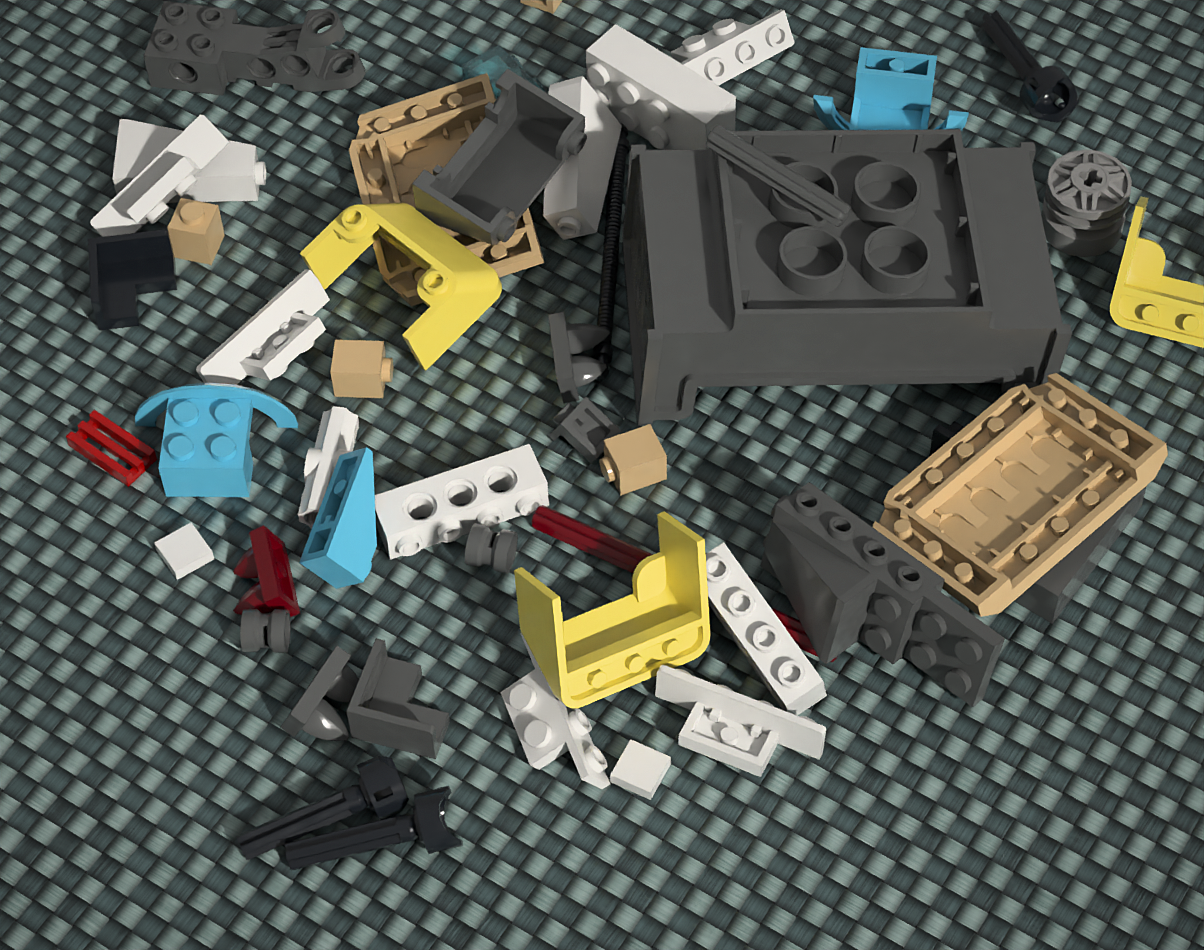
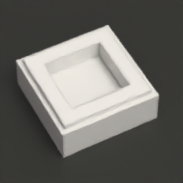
(184, 551)
(640, 769)

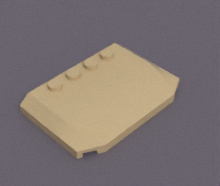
(415, 136)
(1019, 490)

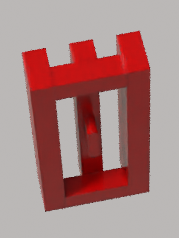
(89, 429)

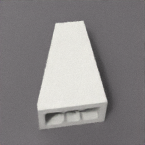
(228, 177)
(579, 187)

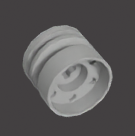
(1085, 202)

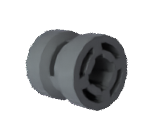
(491, 548)
(265, 630)

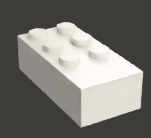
(656, 93)

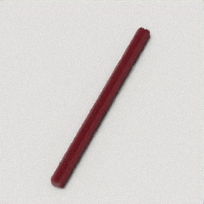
(627, 556)

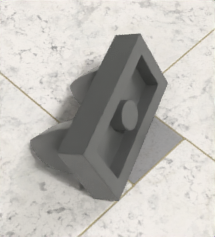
(571, 340)
(313, 712)

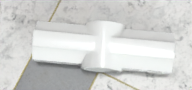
(334, 438)

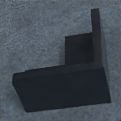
(128, 267)

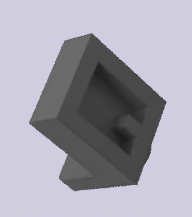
(584, 428)

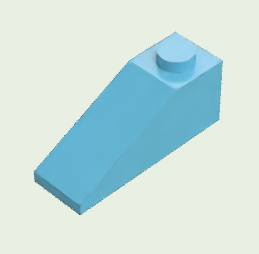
(345, 525)

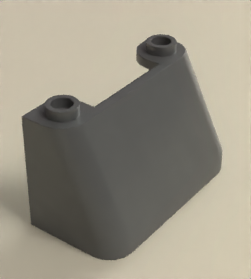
(501, 163)

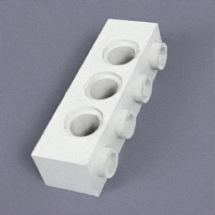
(471, 484)
(760, 634)

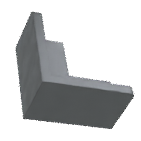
(383, 707)

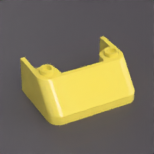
(455, 283)
(1153, 302)
(629, 637)

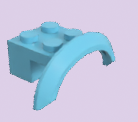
(889, 94)
(208, 436)

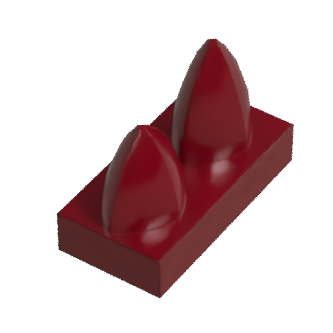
(269, 563)

